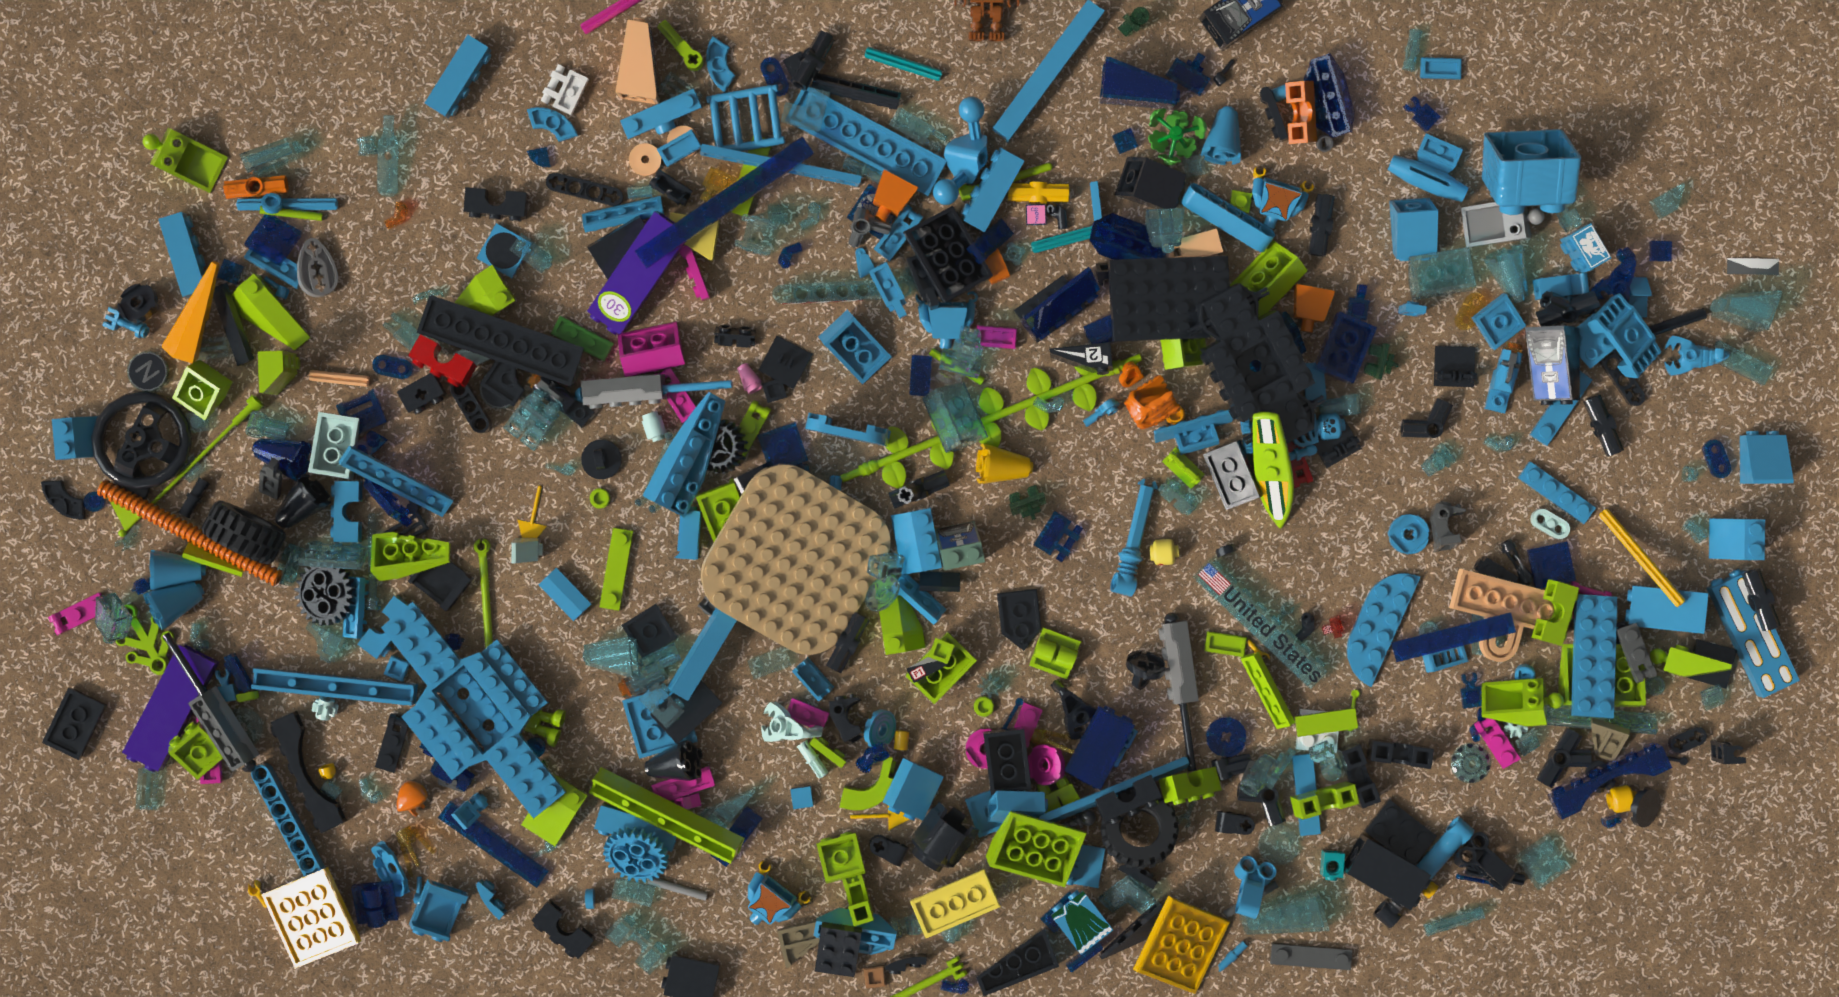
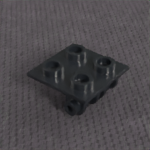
(1454, 366)
(1335, 450)

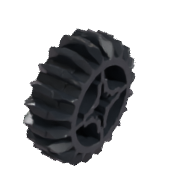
(730, 435)

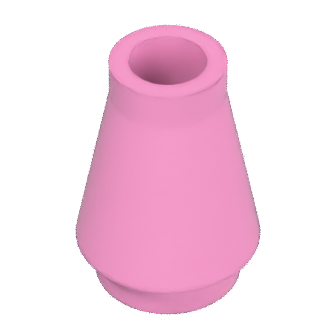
(750, 381)

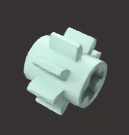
(325, 708)
(1514, 731)

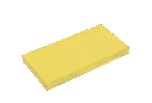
(955, 903)

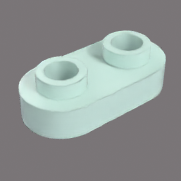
(1549, 523)

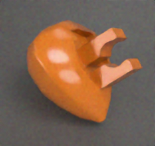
(411, 796)

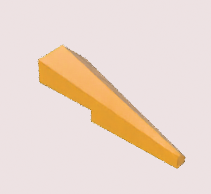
(187, 333)

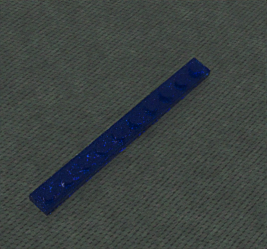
(724, 202)

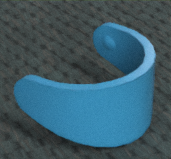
(864, 262)

